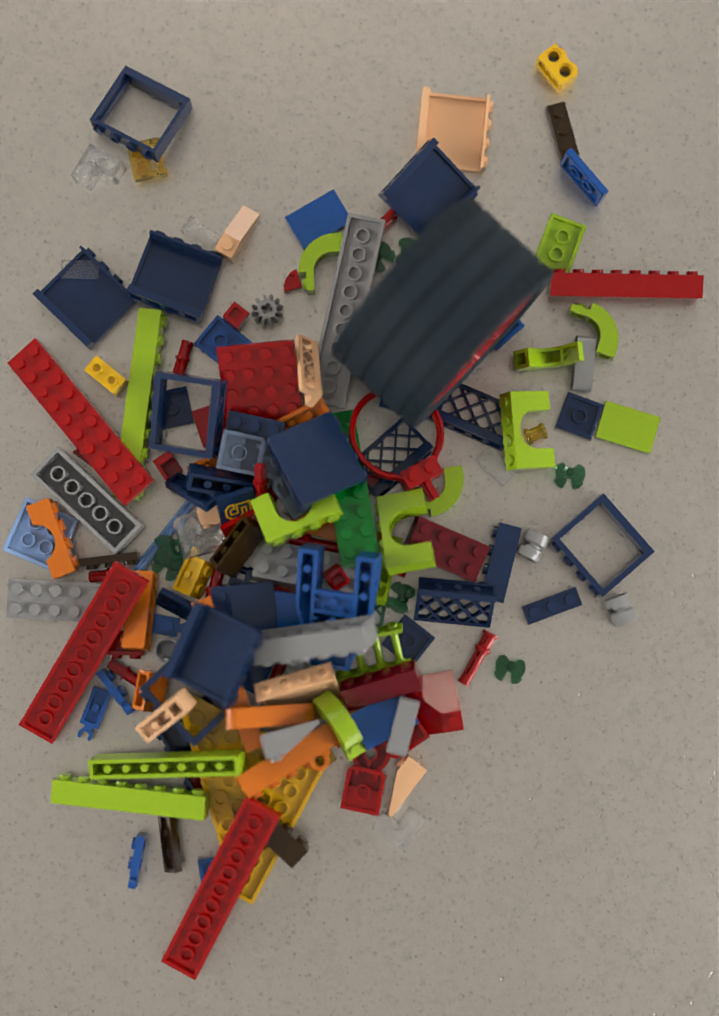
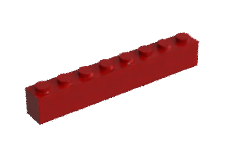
(626, 285)

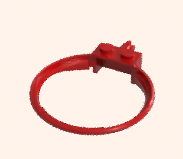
(415, 476)

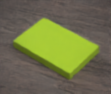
(560, 242)
(627, 427)

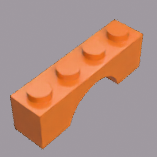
(62, 560)

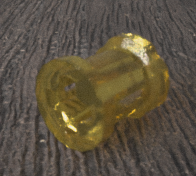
(531, 435)

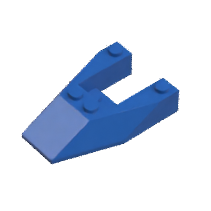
(321, 604)

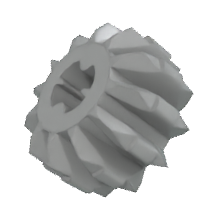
(263, 305)

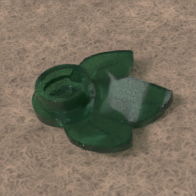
(167, 553)

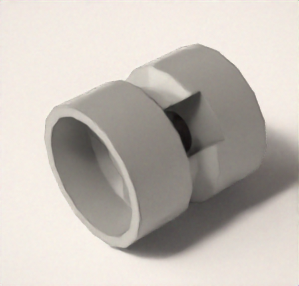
(532, 545)
(620, 609)
(165, 648)

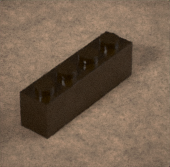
(286, 842)

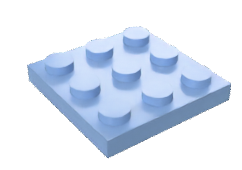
(34, 541)

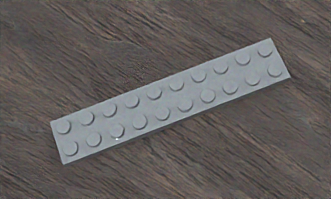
(349, 287)

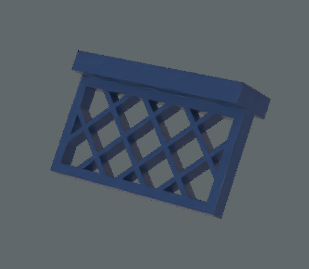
(467, 428)
(419, 454)
(455, 591)

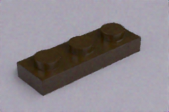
(561, 128)
(92, 562)
(170, 844)

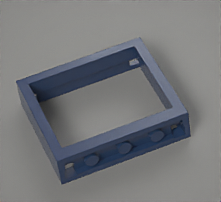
(152, 87)
(215, 420)
(624, 525)
(186, 736)

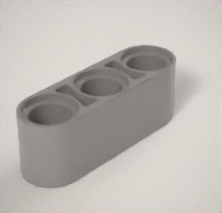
(583, 371)
(402, 726)

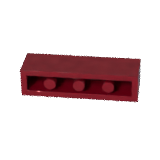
(381, 685)

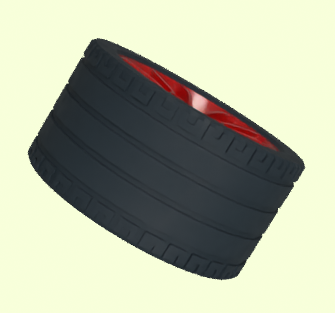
(440, 310)

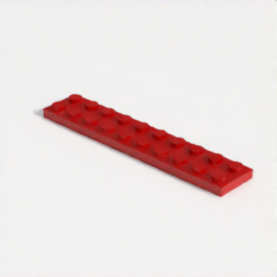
(81, 422)
(84, 652)
(221, 887)

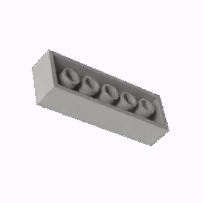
(87, 500)
(281, 565)
(48, 599)
(316, 640)

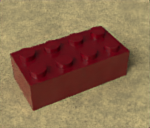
(451, 549)

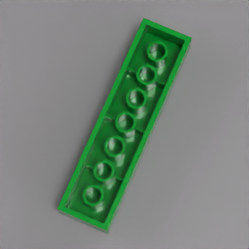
(356, 527)

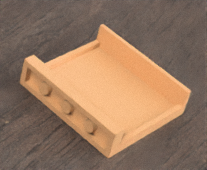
(458, 126)
(298, 688)

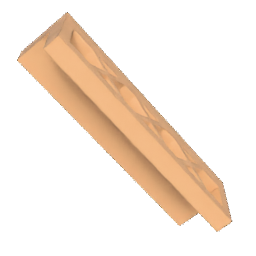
(308, 369)

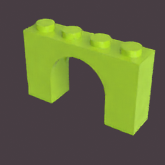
(517, 452)
(391, 510)
(279, 530)

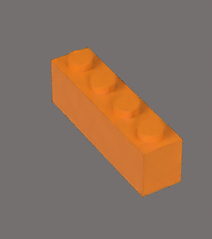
(139, 624)

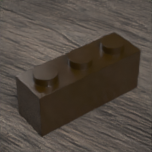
(237, 546)

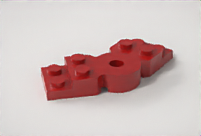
(367, 779)

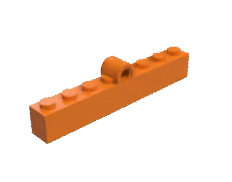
(268, 774)

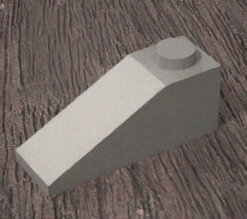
(281, 742)

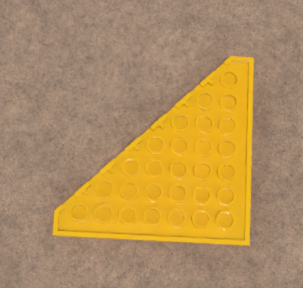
(227, 796)

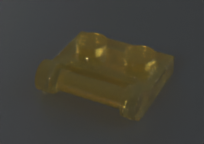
(142, 167)

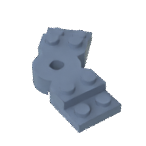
(242, 451)

